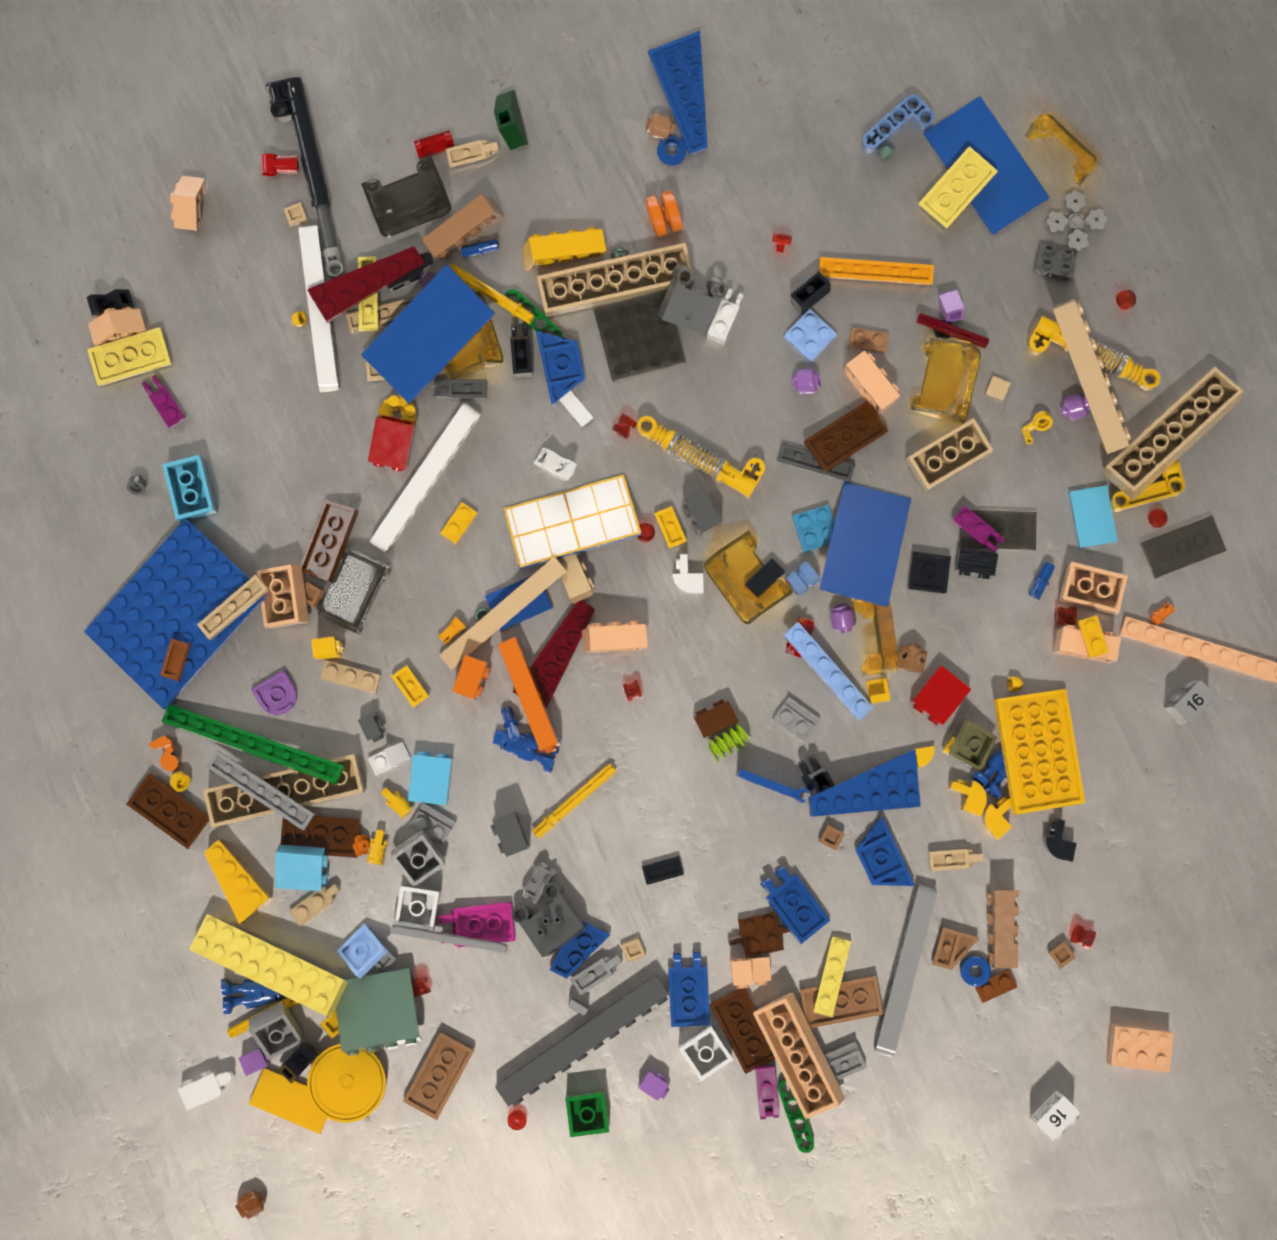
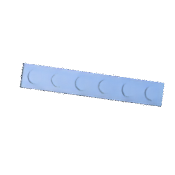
(828, 671)

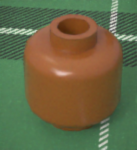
(250, 1205)

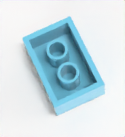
(189, 488)

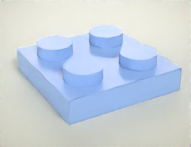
(810, 335)
(362, 951)

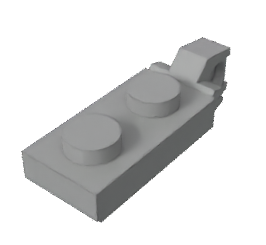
(595, 974)

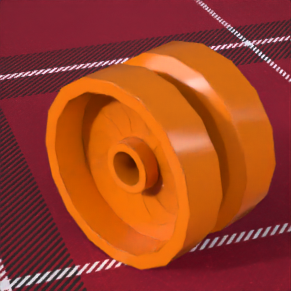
(664, 213)

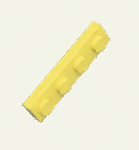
(370, 307)
(832, 977)

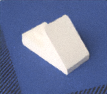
(389, 758)

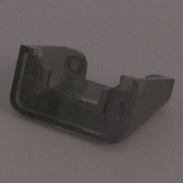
(408, 200)
(353, 590)

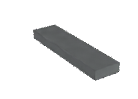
(804, 460)

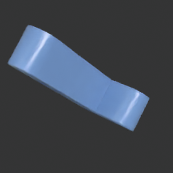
(894, 126)

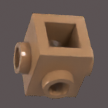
(912, 658)

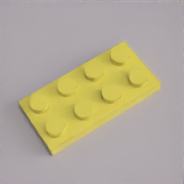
(957, 187)
(129, 356)

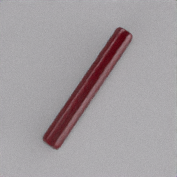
(952, 330)

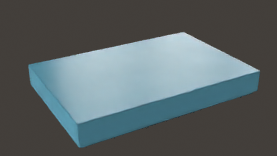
(1093, 516)

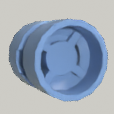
(803, 578)

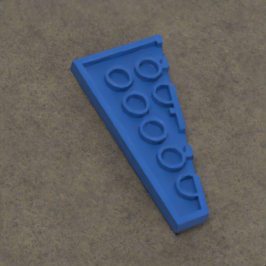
(681, 79)
(879, 788)

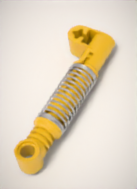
(1121, 367)
(702, 459)

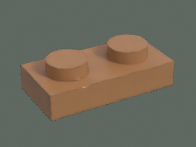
(868, 340)

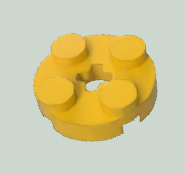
(397, 403)

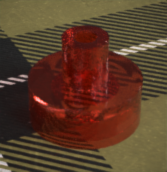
(1126, 299)
(517, 1115)

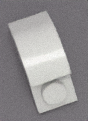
(555, 464)
(687, 582)

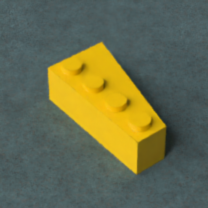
(563, 247)
(239, 885)

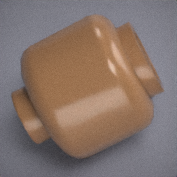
(659, 126)

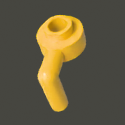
(1038, 424)

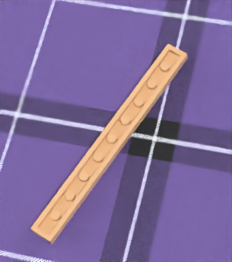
(1199, 649)

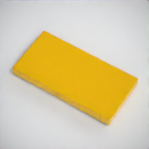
(286, 1101)

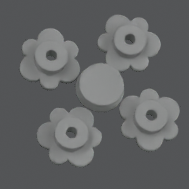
(1076, 220)

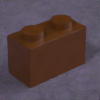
(715, 719)

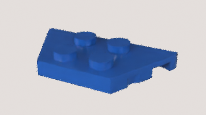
(560, 363)
(882, 858)

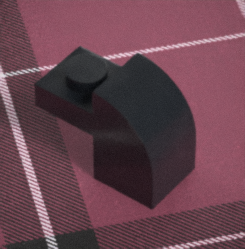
(115, 299)
(1055, 845)
(298, 1062)

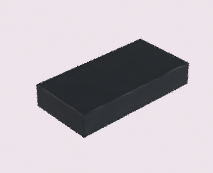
(764, 578)
(662, 870)

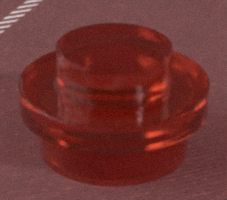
(1157, 518)

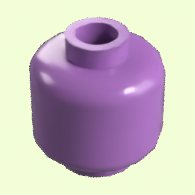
(806, 381)
(1075, 407)
(842, 617)

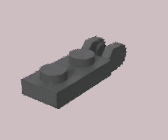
(462, 389)

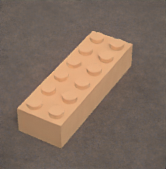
(799, 1055)

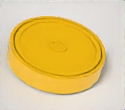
(345, 1085)

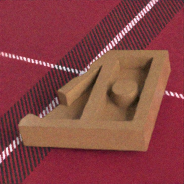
(952, 947)

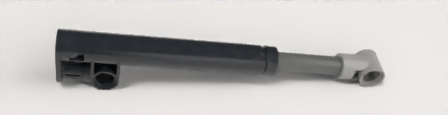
(293, 99)

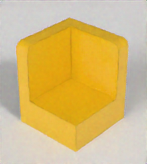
(878, 691)

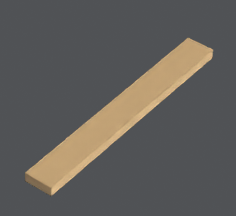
(503, 612)

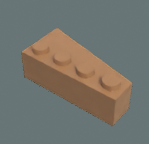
(462, 226)
(1003, 928)

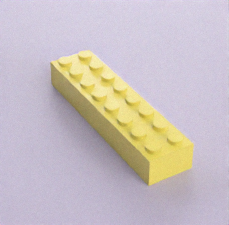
(269, 965)

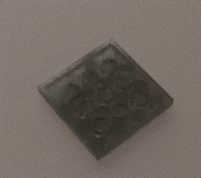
(637, 338)

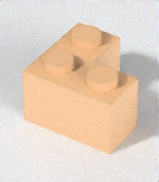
(187, 202)
(115, 325)
(750, 970)

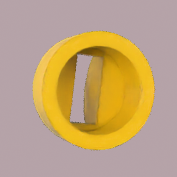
(299, 319)
(1014, 683)

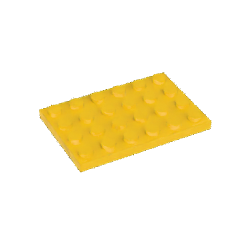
(1039, 751)

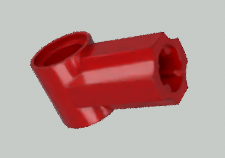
(273, 164)

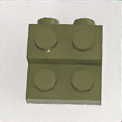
(973, 745)

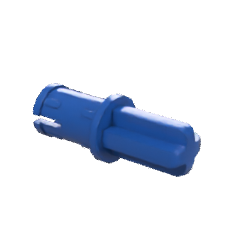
(480, 248)
(1042, 580)
(510, 724)

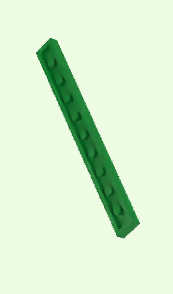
(253, 744)

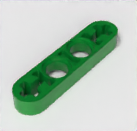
(538, 315)
(793, 1116)

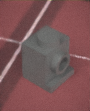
(371, 727)

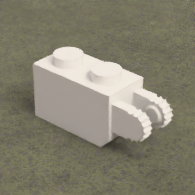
(724, 318)
(204, 1089)

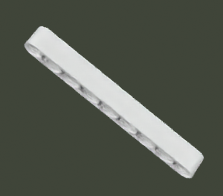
(321, 330)
(425, 478)

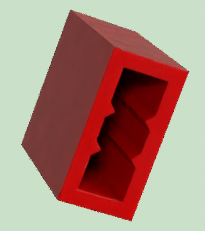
(391, 442)
(940, 696)

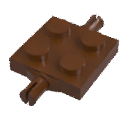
(760, 934)

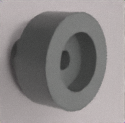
(136, 485)

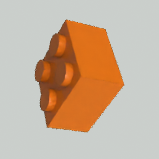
(471, 678)

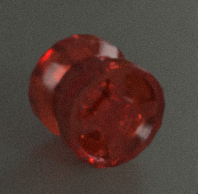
(648, 533)
(632, 690)
(420, 987)

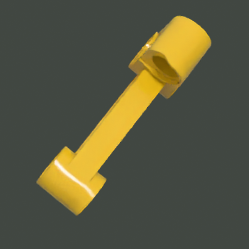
(1155, 491)

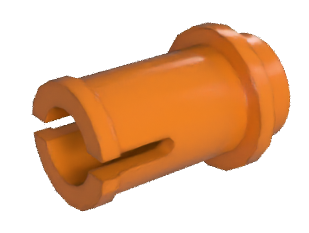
(1162, 613)

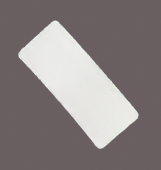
(576, 408)

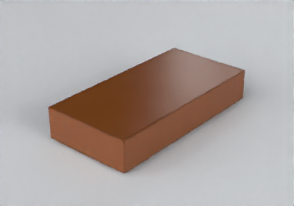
(175, 659)

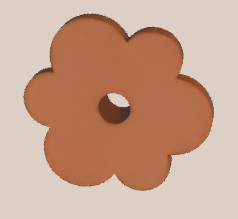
(361, 845)

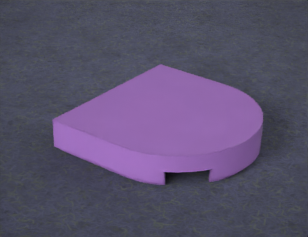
(276, 694)

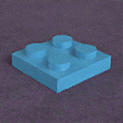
(814, 528)

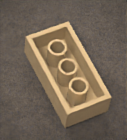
(949, 455)

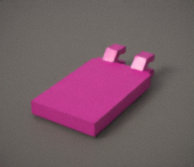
(482, 922)

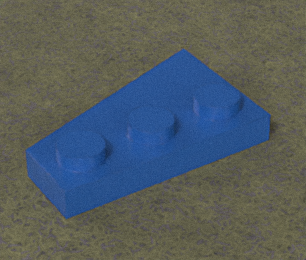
(578, 950)

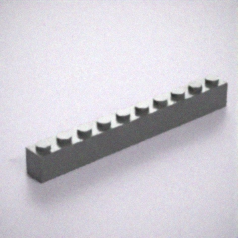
(581, 1040)

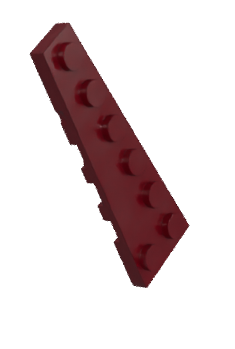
(354, 287)
(557, 653)

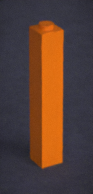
(529, 695)

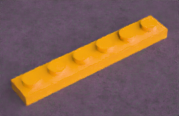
(876, 271)

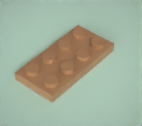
(855, 1001)
(438, 1075)

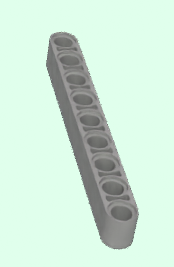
(905, 970)

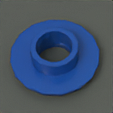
(671, 160)
(975, 961)

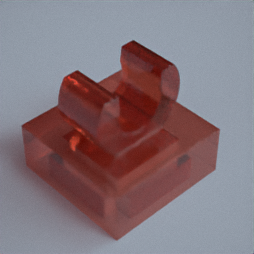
(781, 240)

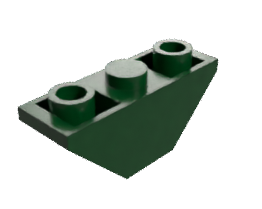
(510, 120)

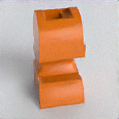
(168, 760)

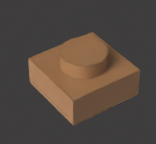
(313, 594)
(831, 837)
(1061, 955)

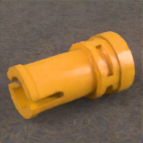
(455, 627)

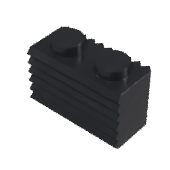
(810, 292)
(976, 562)

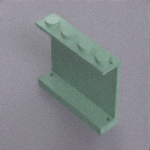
(377, 1012)

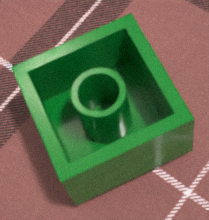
(587, 1113)

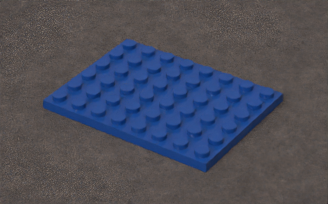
(166, 602)

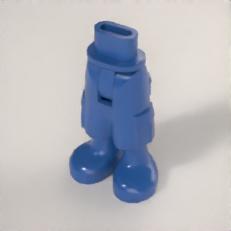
(525, 749)
(997, 764)
(254, 995)

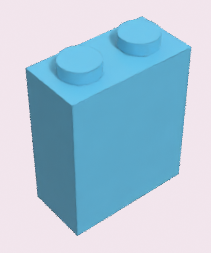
(430, 778)
(300, 867)

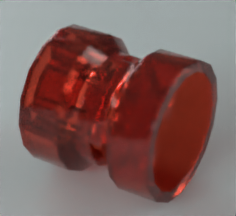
(624, 426)
(1065, 615)
(1083, 936)

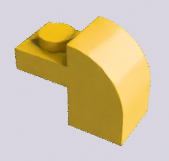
(975, 796)
(993, 819)

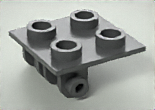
(1056, 260)

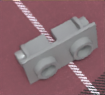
(534, 889)

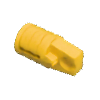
(397, 803)
(377, 848)

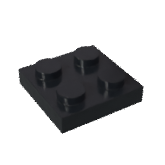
(929, 573)

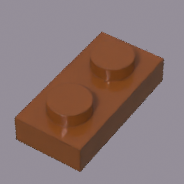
(996, 986)

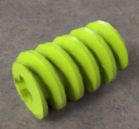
(727, 742)

